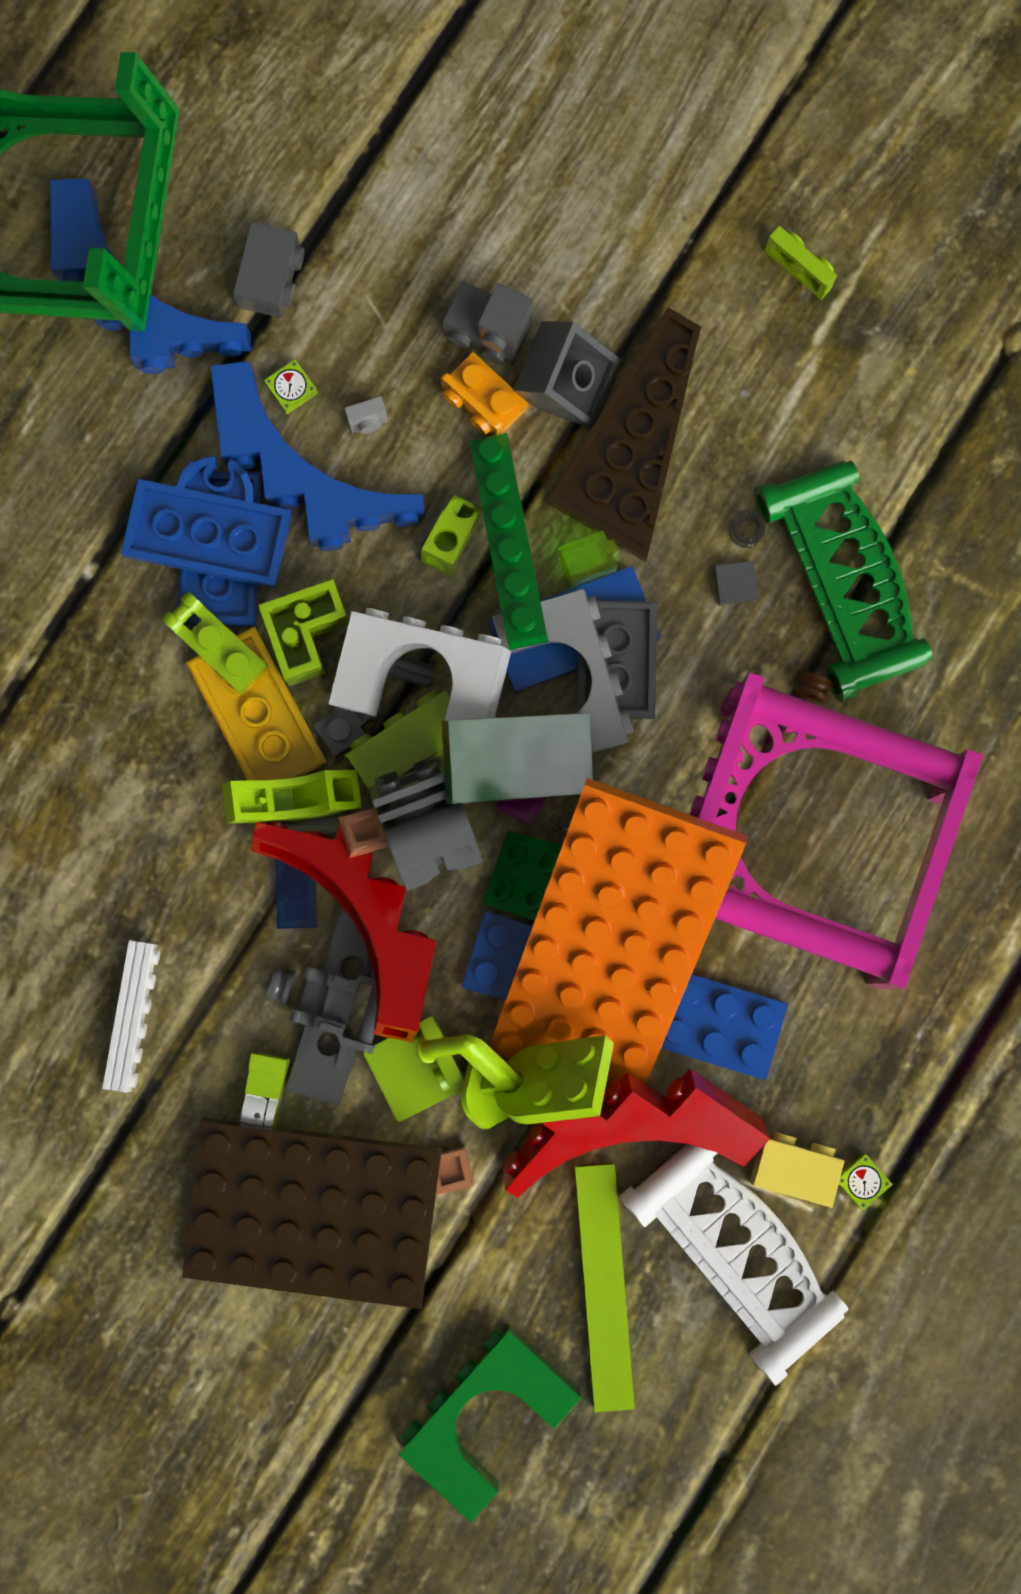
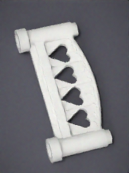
(782, 1331)

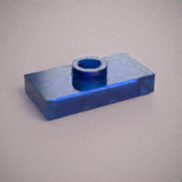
(295, 898)

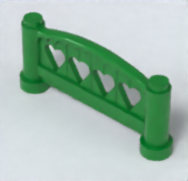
(862, 657)

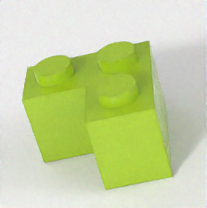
(295, 621)

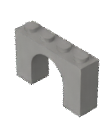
(571, 622)

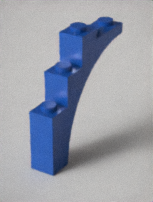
(167, 330)
(287, 478)

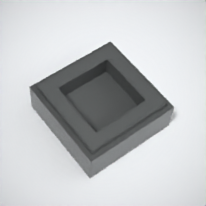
(736, 583)

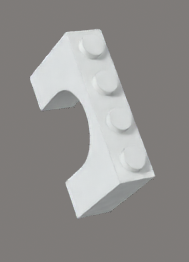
(376, 643)

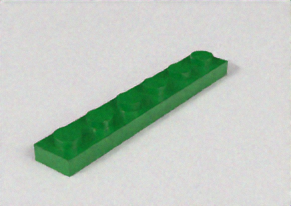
(508, 542)

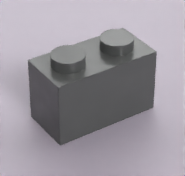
(268, 270)

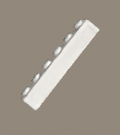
(130, 1017)

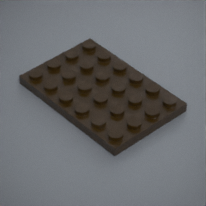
(311, 1213)

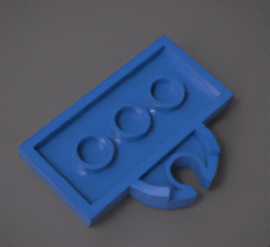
(208, 526)

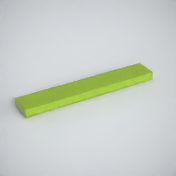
(604, 1288)

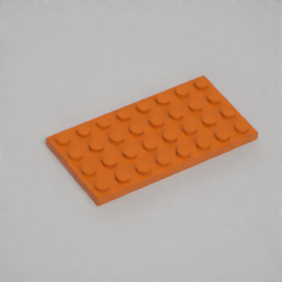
(619, 928)

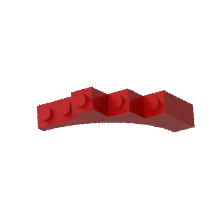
(397, 958)
(631, 1112)

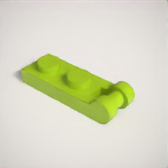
(215, 644)

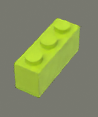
(403, 740)

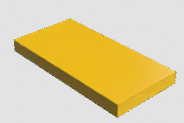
(263, 722)

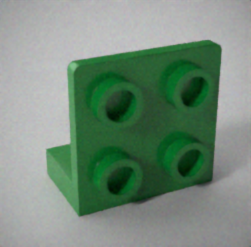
(521, 875)

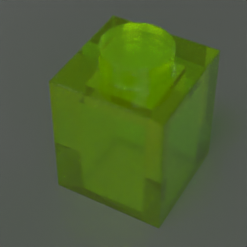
(589, 558)

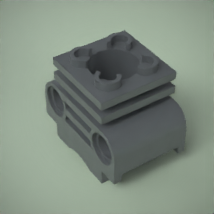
(421, 824)

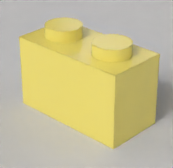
(797, 1170)

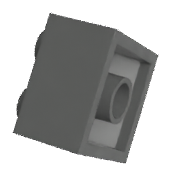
(567, 373)

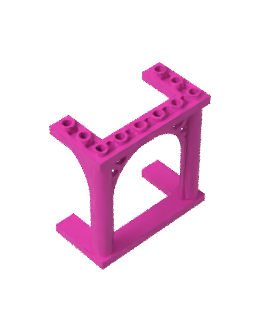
(952, 780)

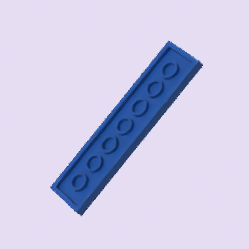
(710, 1024)

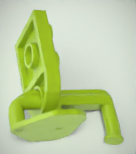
(535, 1085)

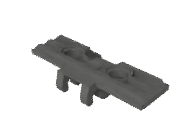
(327, 1008)

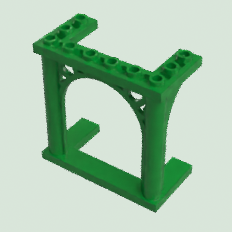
(142, 112)

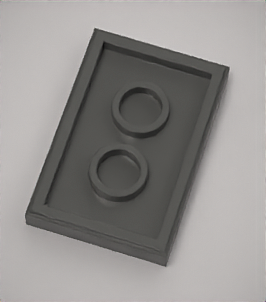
(633, 643)

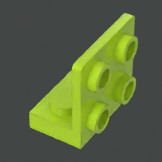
(408, 1081)

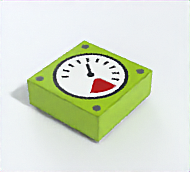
(291, 386)
(863, 1181)

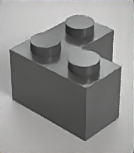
(489, 322)

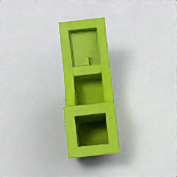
(292, 798)

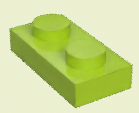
(808, 269)

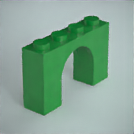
(434, 1445)

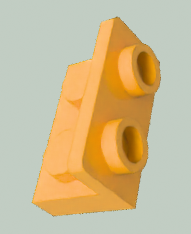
(483, 396)

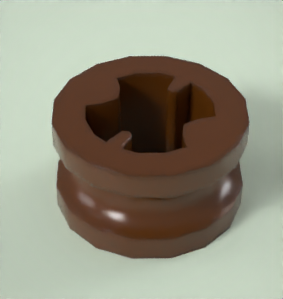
(813, 687)

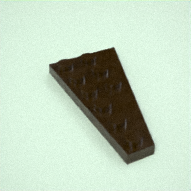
(626, 455)

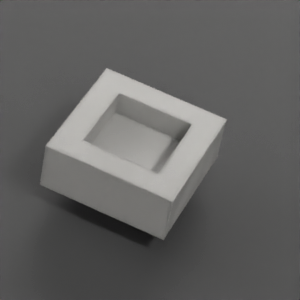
(367, 415)

